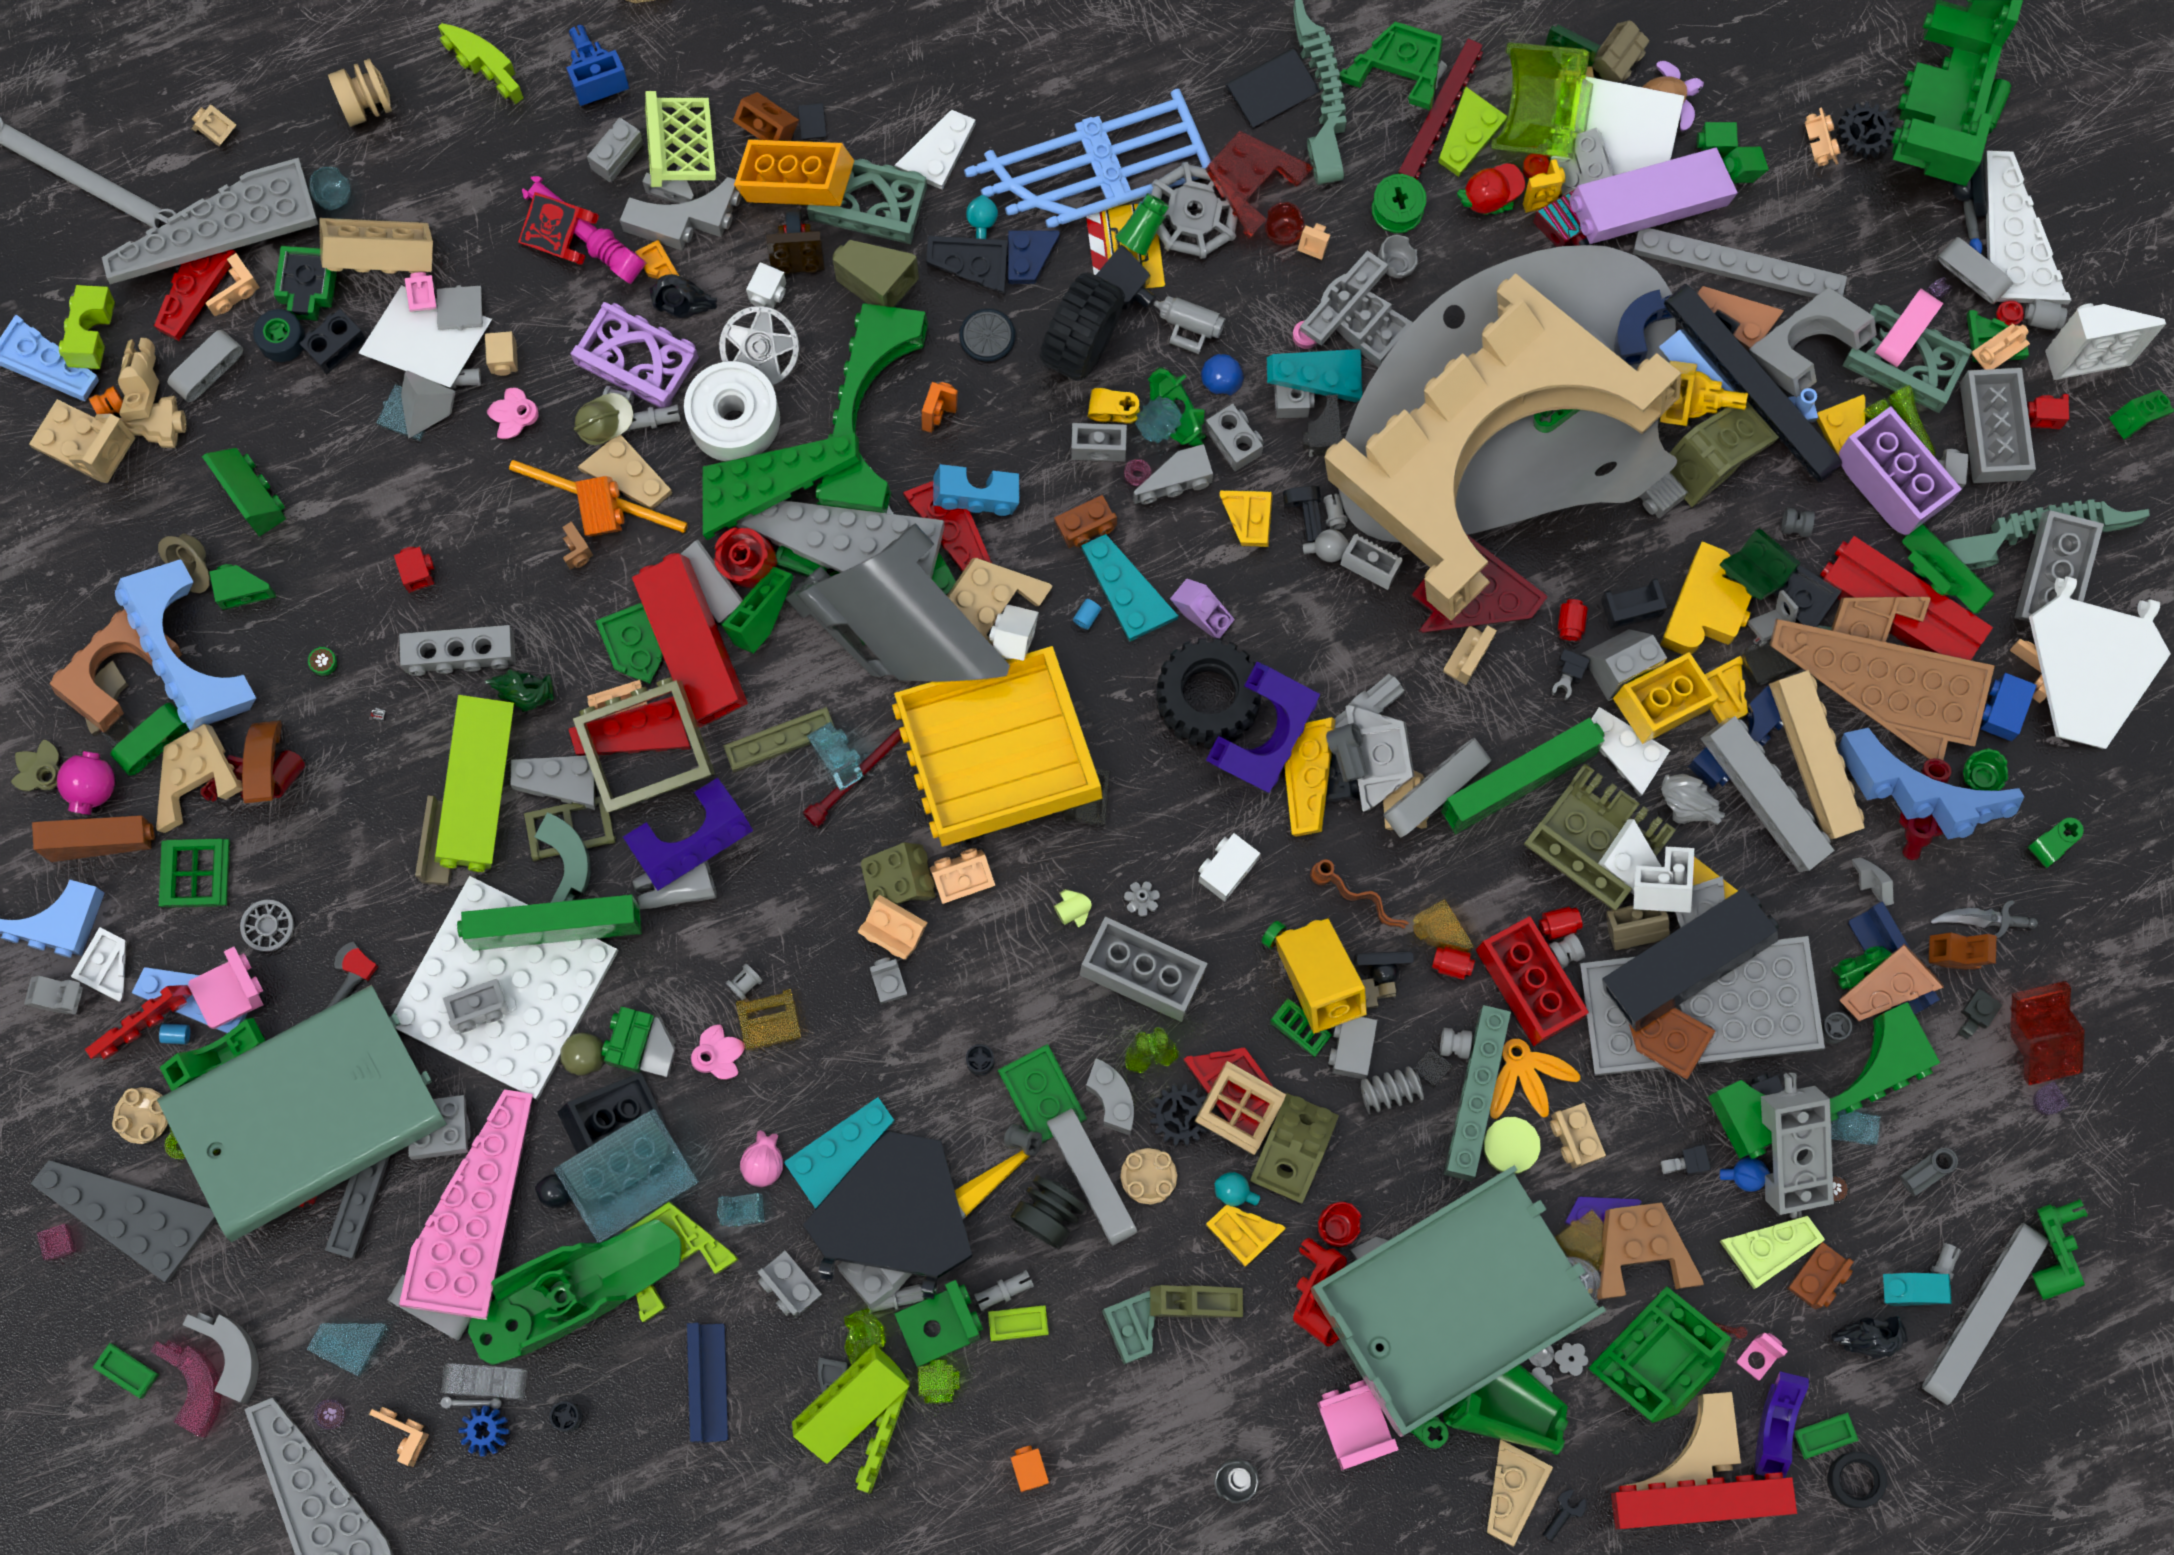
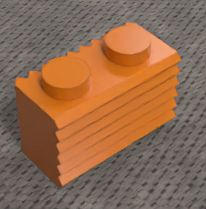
(599, 506)

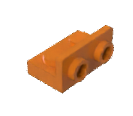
(939, 398)

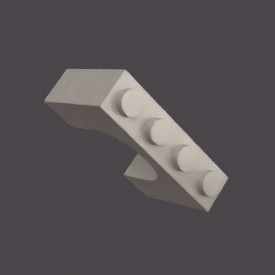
(1825, 314)

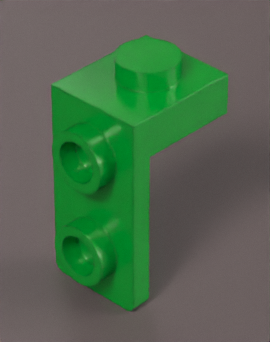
(2140, 412)

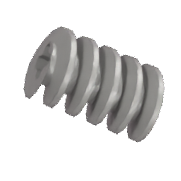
(1391, 1089)

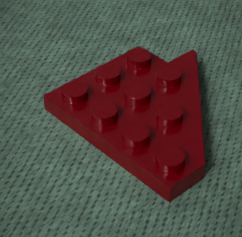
(1503, 600)

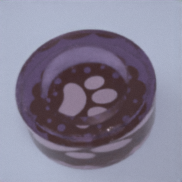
(329, 1414)

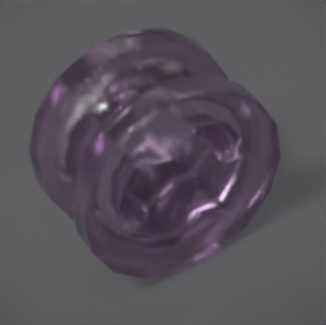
(1939, 288)

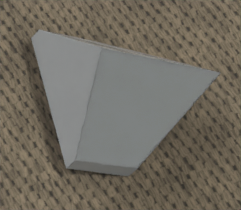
(424, 402)

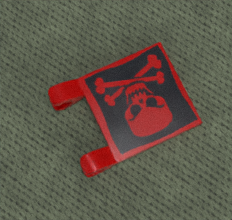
(552, 226)

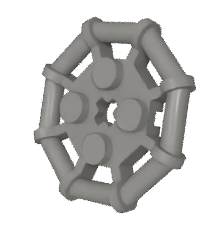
(1188, 224)

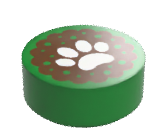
(322, 661)
(1272, 932)

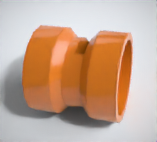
(102, 406)

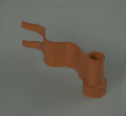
(1321, 878)

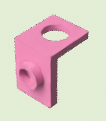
(1769, 1347)

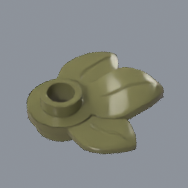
(35, 768)

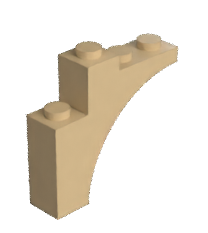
(1711, 1444)

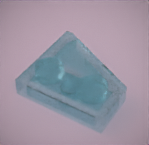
(347, 1344)

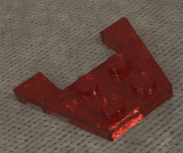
(1244, 167)

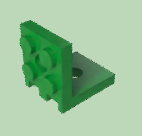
(957, 1324)

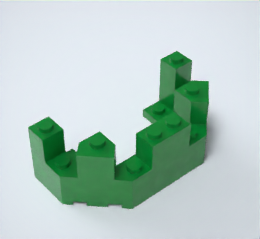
(1947, 105)

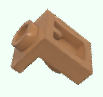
(579, 549)

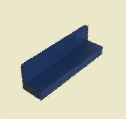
(1879, 929)
(707, 1382)

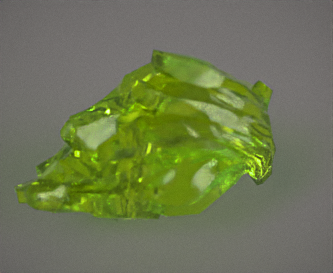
(863, 1334)

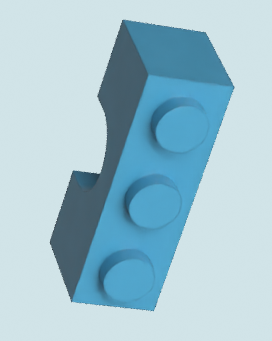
(954, 491)

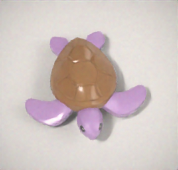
(1672, 84)

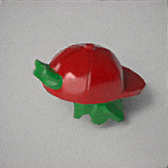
(1493, 189)

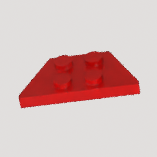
(1206, 1070)

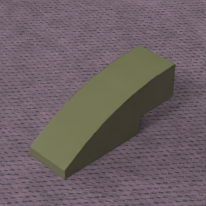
(1196, 1301)

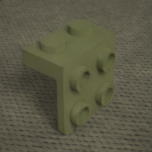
(898, 874)

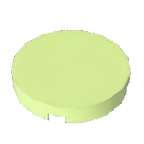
(1511, 1143)

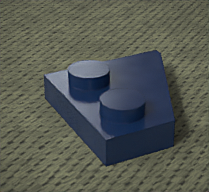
(1028, 254)

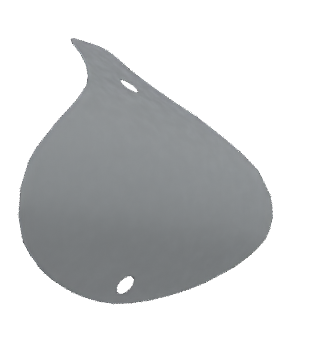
(1519, 468)

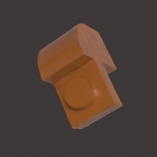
(1962, 952)

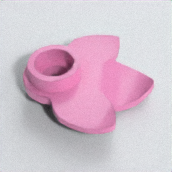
(509, 413)
(721, 1052)

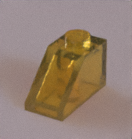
(1441, 928)

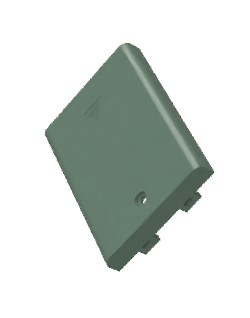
(301, 1113)
(1455, 1301)

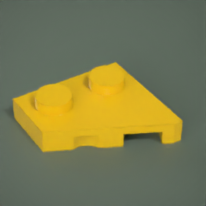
(1842, 421)
(1249, 515)
(1243, 1232)

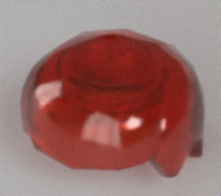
(1284, 223)

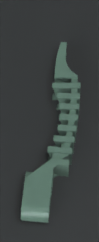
(1323, 148)
(1981, 550)

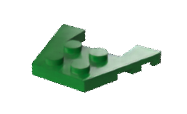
(1405, 53)

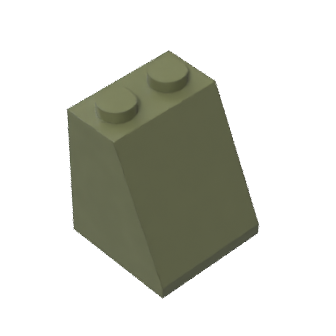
(875, 272)

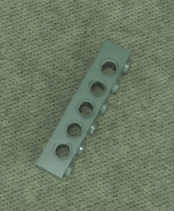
(1477, 1093)

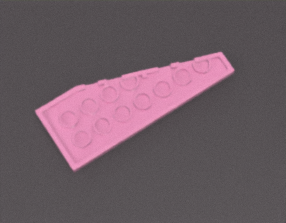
(464, 1236)

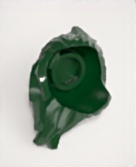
(523, 689)

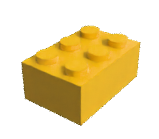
(1666, 698)

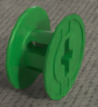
(1409, 194)

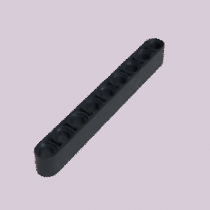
(1750, 378)

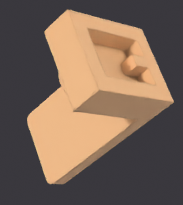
(242, 289)
(2028, 653)
(409, 1447)

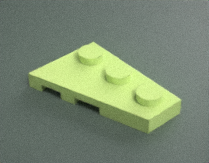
(1772, 1249)

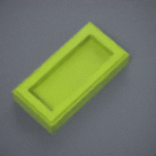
(1018, 1323)

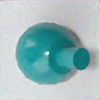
(981, 214)
(1234, 1190)

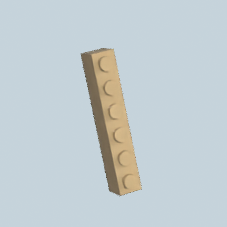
(1817, 755)

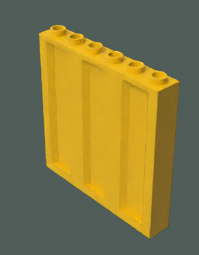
(996, 748)

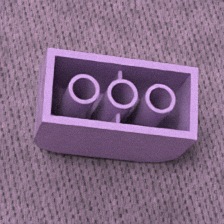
(1897, 472)

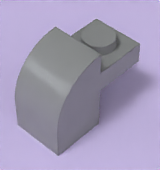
(54, 995)

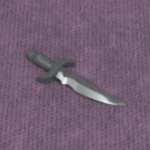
(1987, 918)

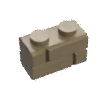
(1620, 51)
(1636, 927)

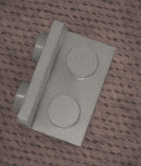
(789, 1284)

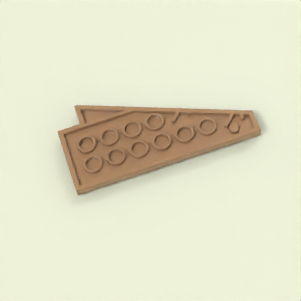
(1906, 690)

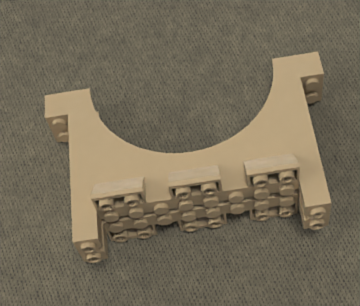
(1528, 365)

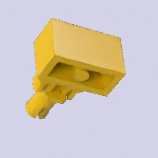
(1699, 396)

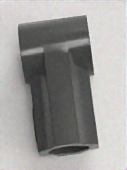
(1346, 744)
(1927, 1172)

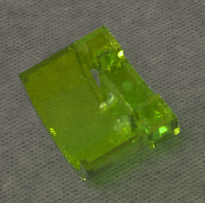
(1547, 100)

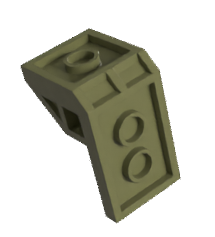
(1717, 449)

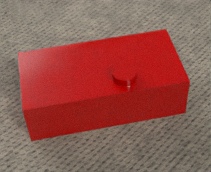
(1531, 981)

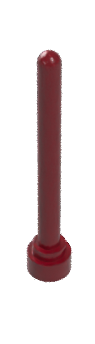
(816, 813)

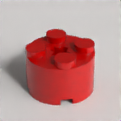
(730, 553)

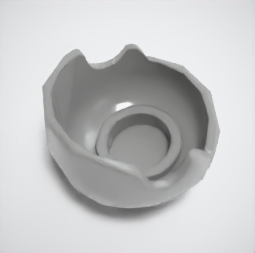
(1398, 255)

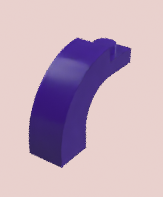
(1778, 1424)

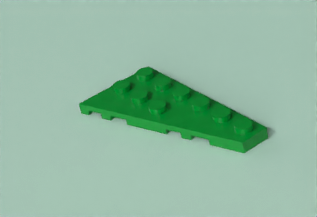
(765, 479)

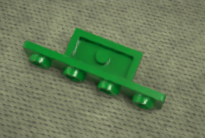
(1945, 569)

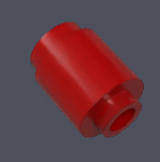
(1572, 620)
(1560, 922)
(1453, 962)

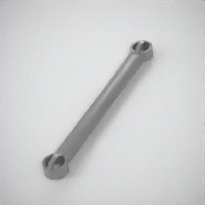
(82, 177)

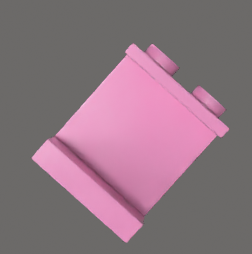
(1356, 1425)

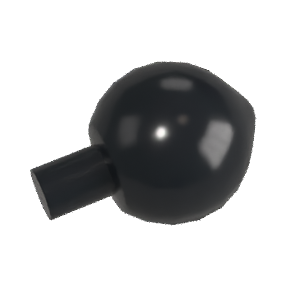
(552, 1192)

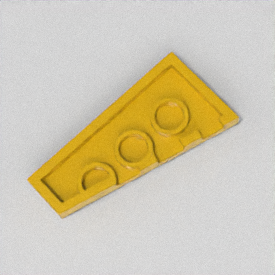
(1308, 777)

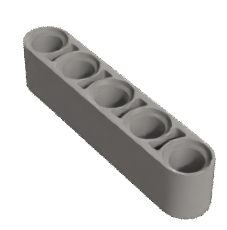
(1437, 787)
(1092, 1177)

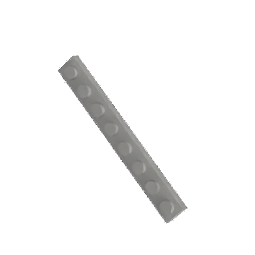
(1736, 263)

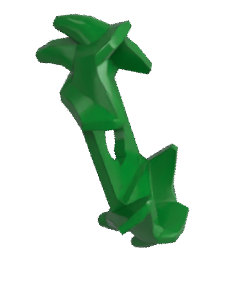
(1166, 384)

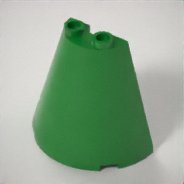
(1513, 1410)

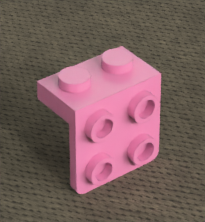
(226, 990)

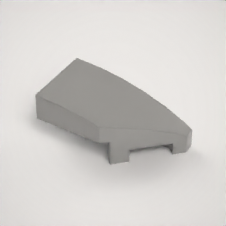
(1875, 878)
(658, 1050)

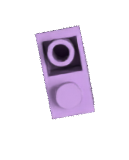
(1202, 608)

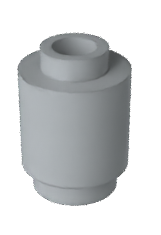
(2045, 314)

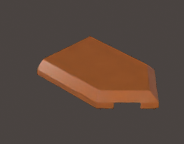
(1674, 1041)

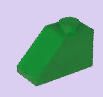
(238, 587)

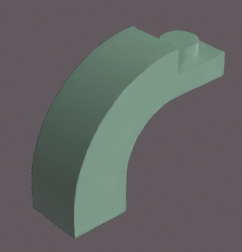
(574, 855)

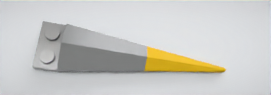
(879, 1284)

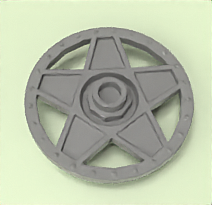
(760, 344)

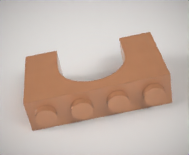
(77, 680)

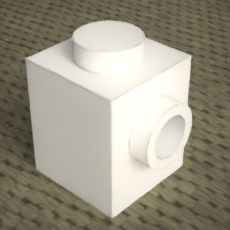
(766, 286)

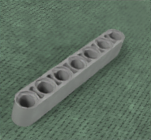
(1985, 1313)

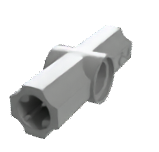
(1375, 699)

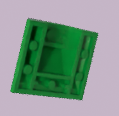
(1663, 1357)

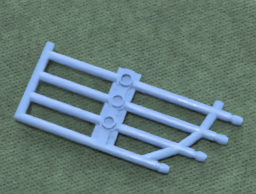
(1102, 159)

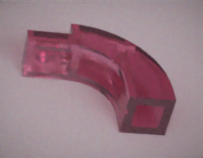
(201, 1376)

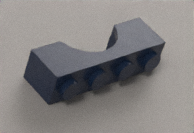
(1762, 719)

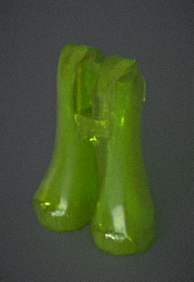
(1904, 405)
(1156, 1044)

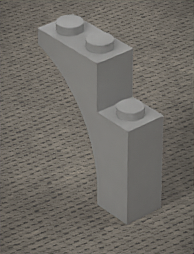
(675, 222)

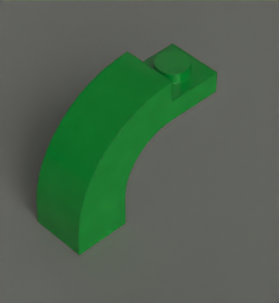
(192, 1064)

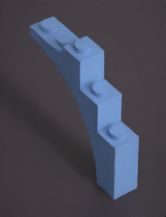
(1917, 795)

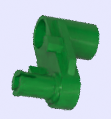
(2066, 1274)

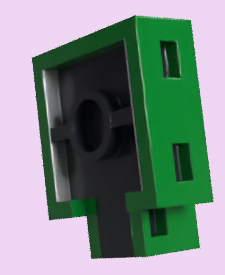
(303, 282)

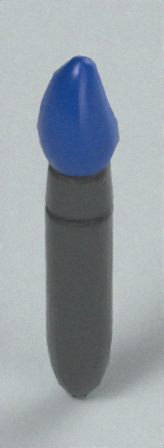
(1972, 226)

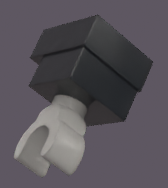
(1572, 671)
(1694, 1161)

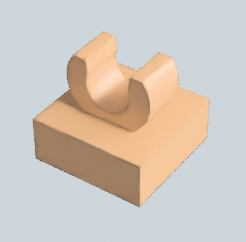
(1314, 241)

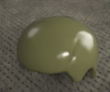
(582, 1054)

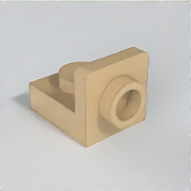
(213, 124)

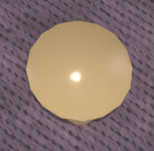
(139, 1116)
(1148, 1176)

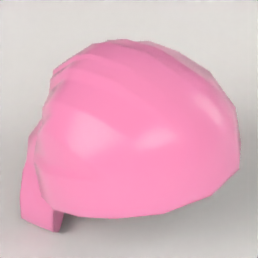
(762, 1161)

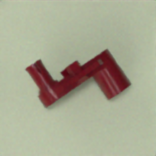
(285, 772)
(1921, 831)

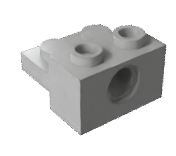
(1592, 158)

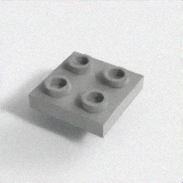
(448, 1139)

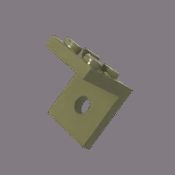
(1295, 1145)

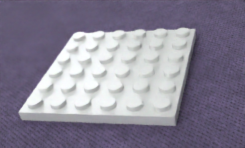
(541, 983)

